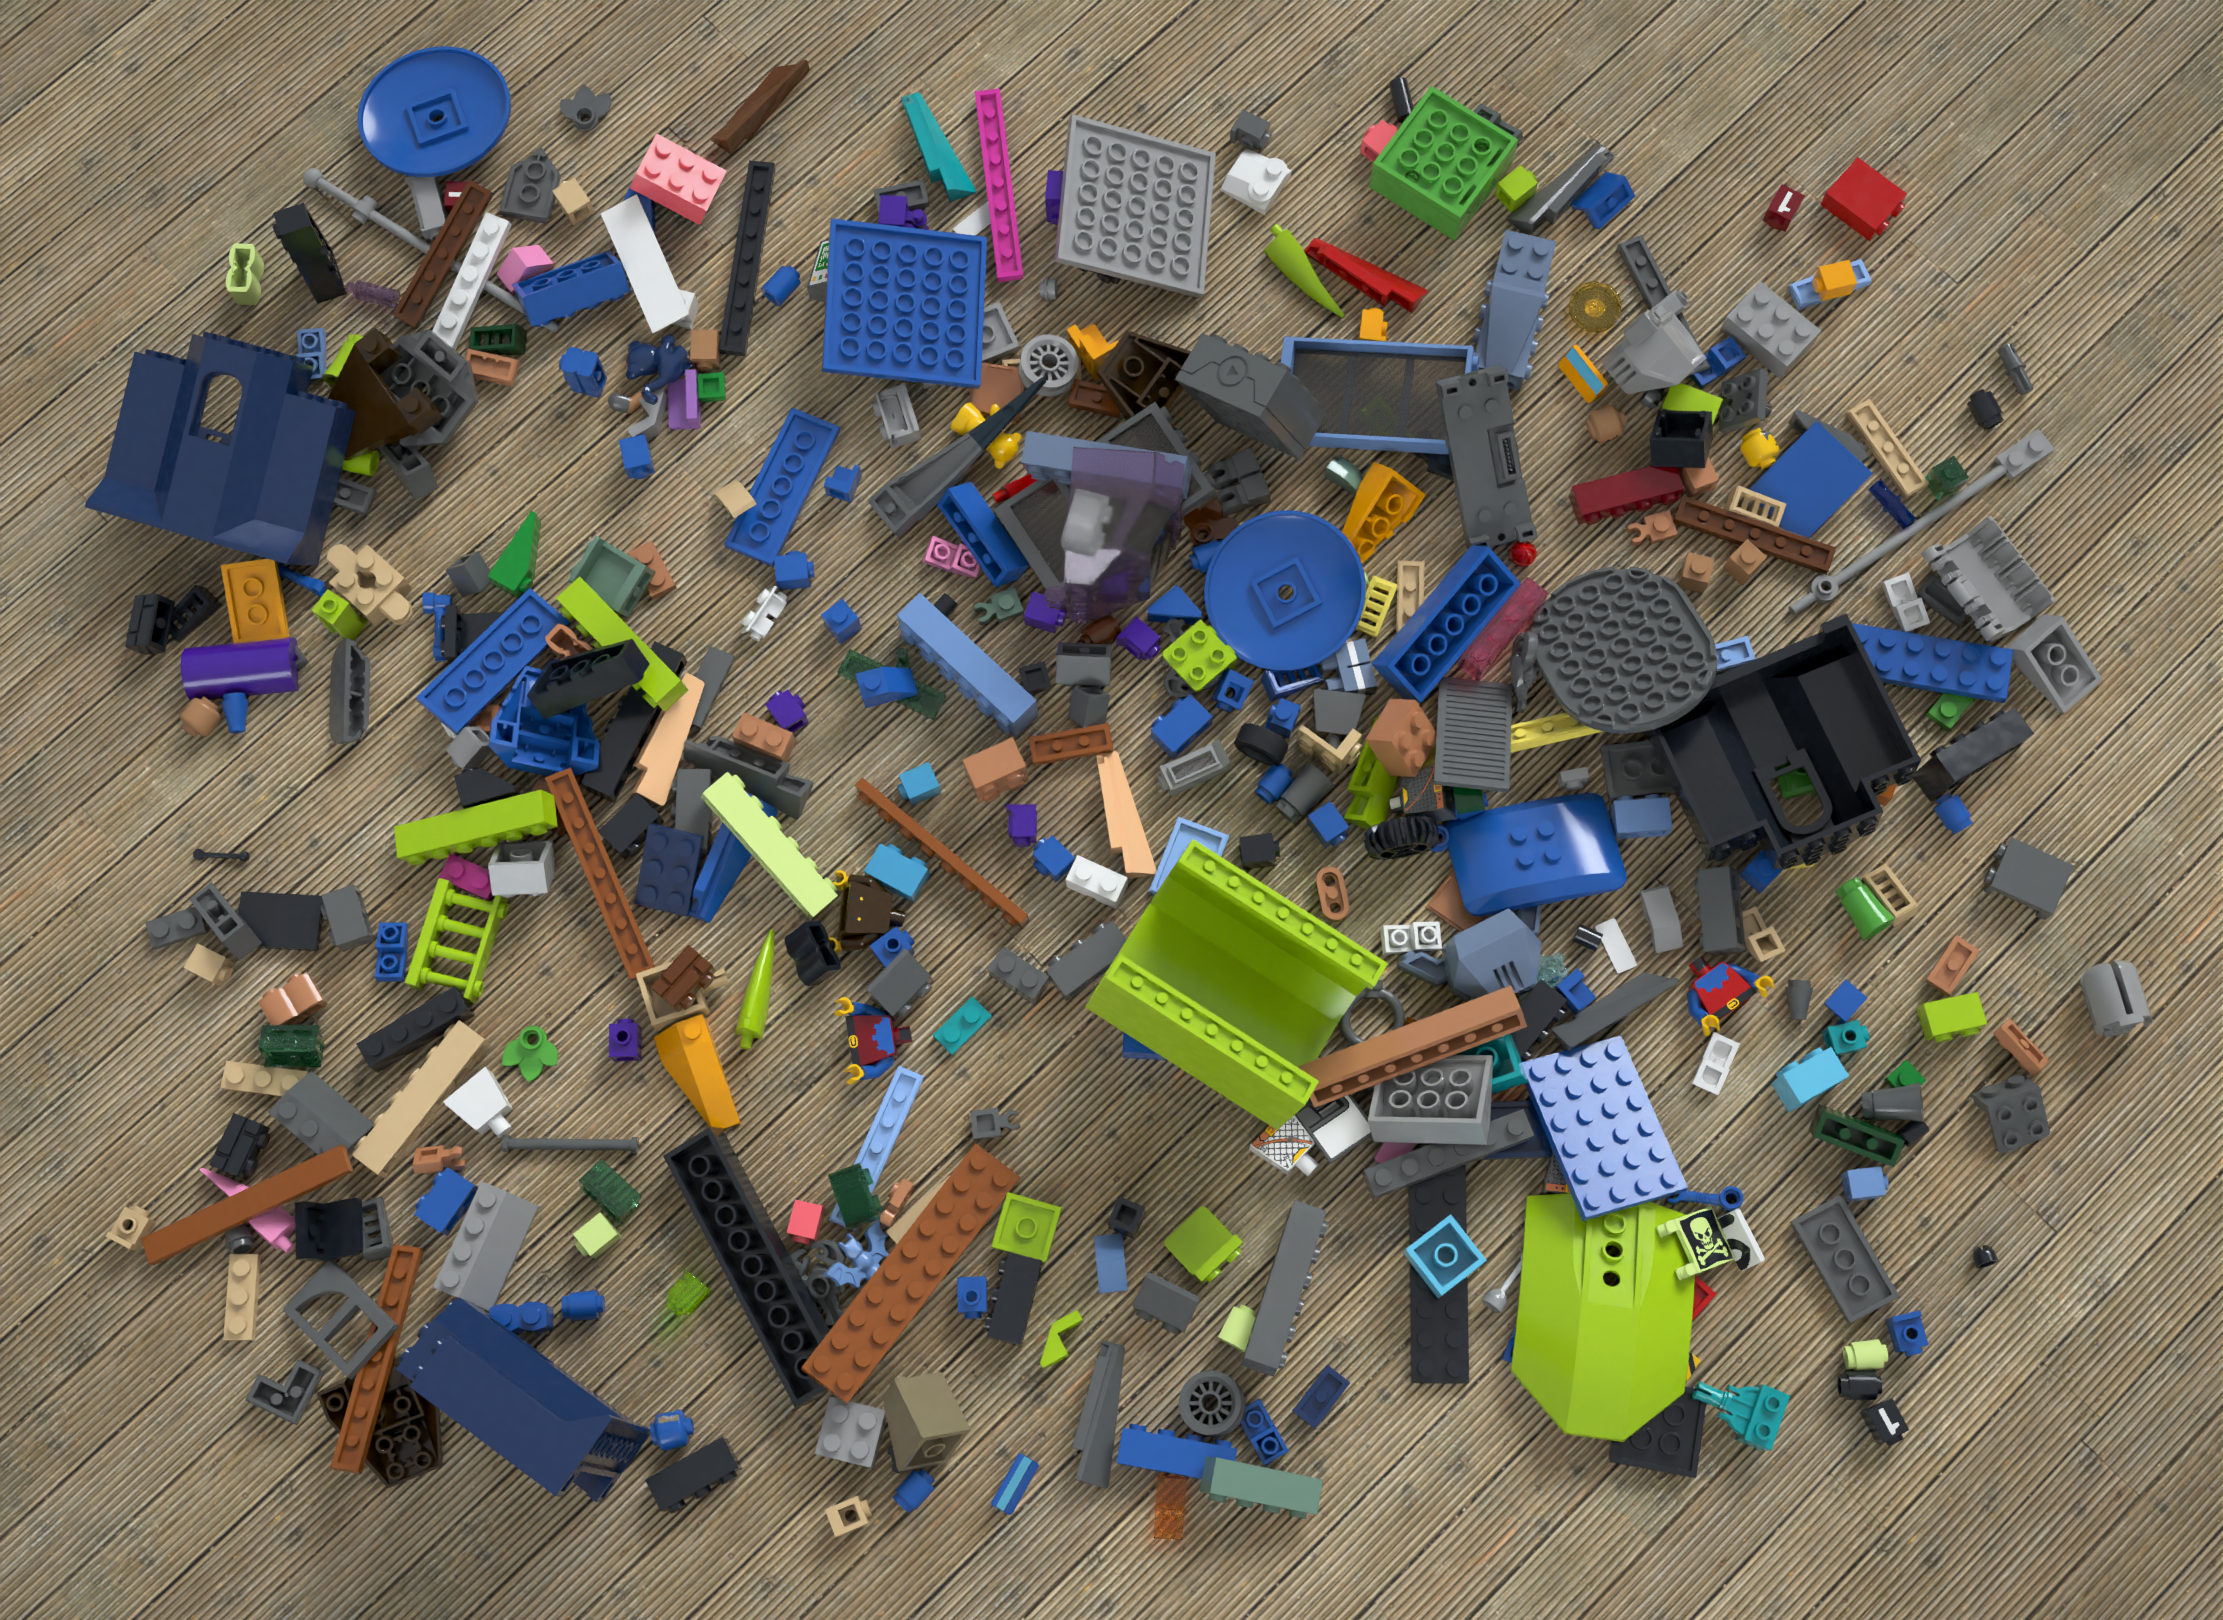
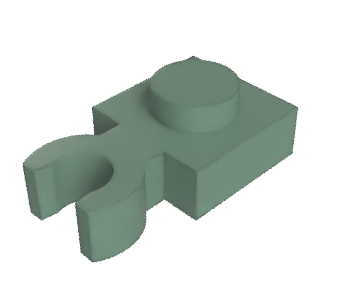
(1003, 605)

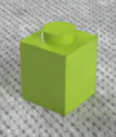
(1516, 188)

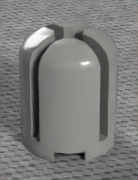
(2115, 998)

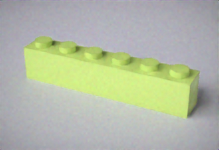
(769, 845)

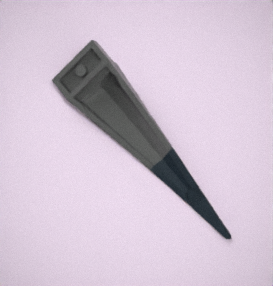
(921, 488)

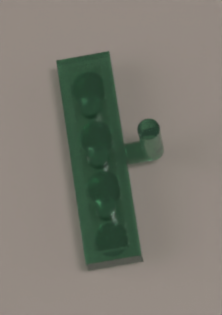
(926, 702)

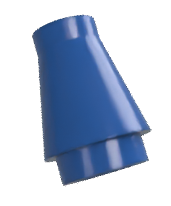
(235, 710)

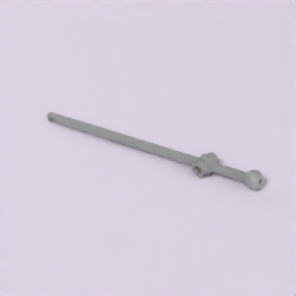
(366, 211)

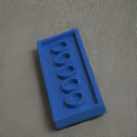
(783, 486)
(491, 662)
(1938, 663)

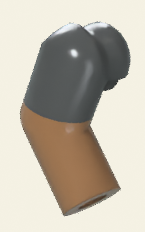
(624, 403)

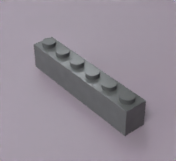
(1441, 1158)
(1283, 1289)

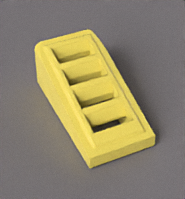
(1383, 586)

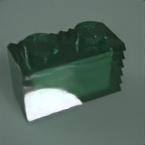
(854, 1196)

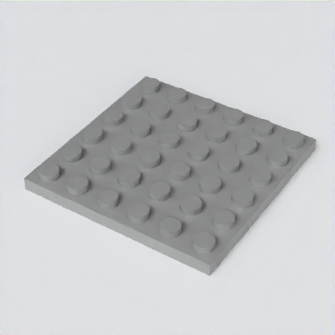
(1135, 206)

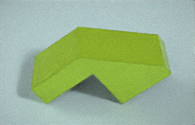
(1054, 1348)

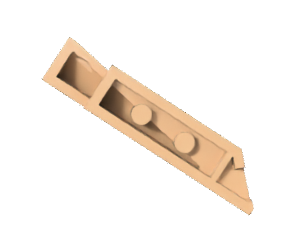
(665, 745)

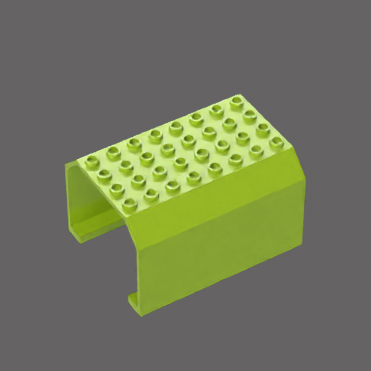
(1234, 984)

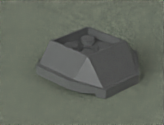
(446, 374)

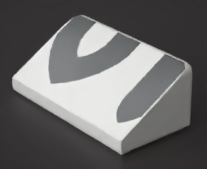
(1740, 1240)

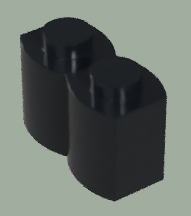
(812, 953)

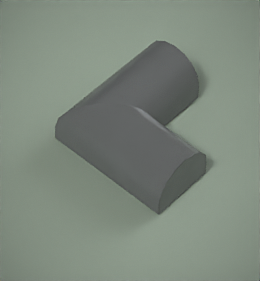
(287, 1400)

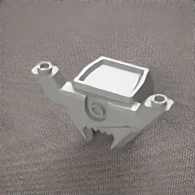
(1656, 349)

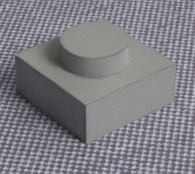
(1573, 779)

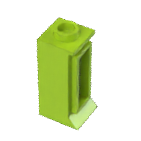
(338, 616)

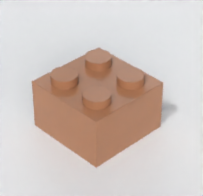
(1402, 738)
(996, 770)

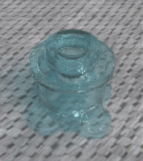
(1554, 965)

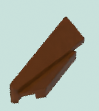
(760, 105)

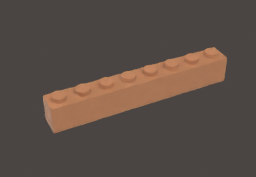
(1415, 1045)

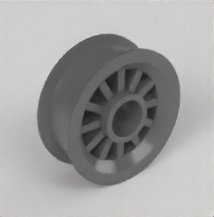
(1237, 1404)

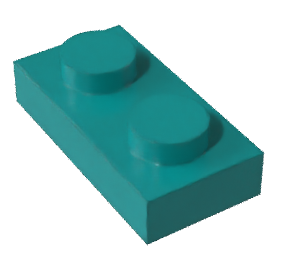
(962, 1026)

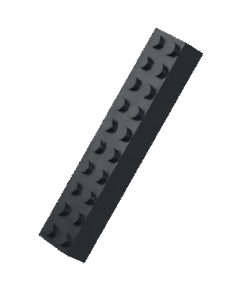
(751, 1257)

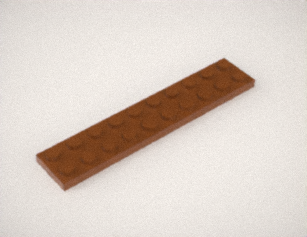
(910, 1274)

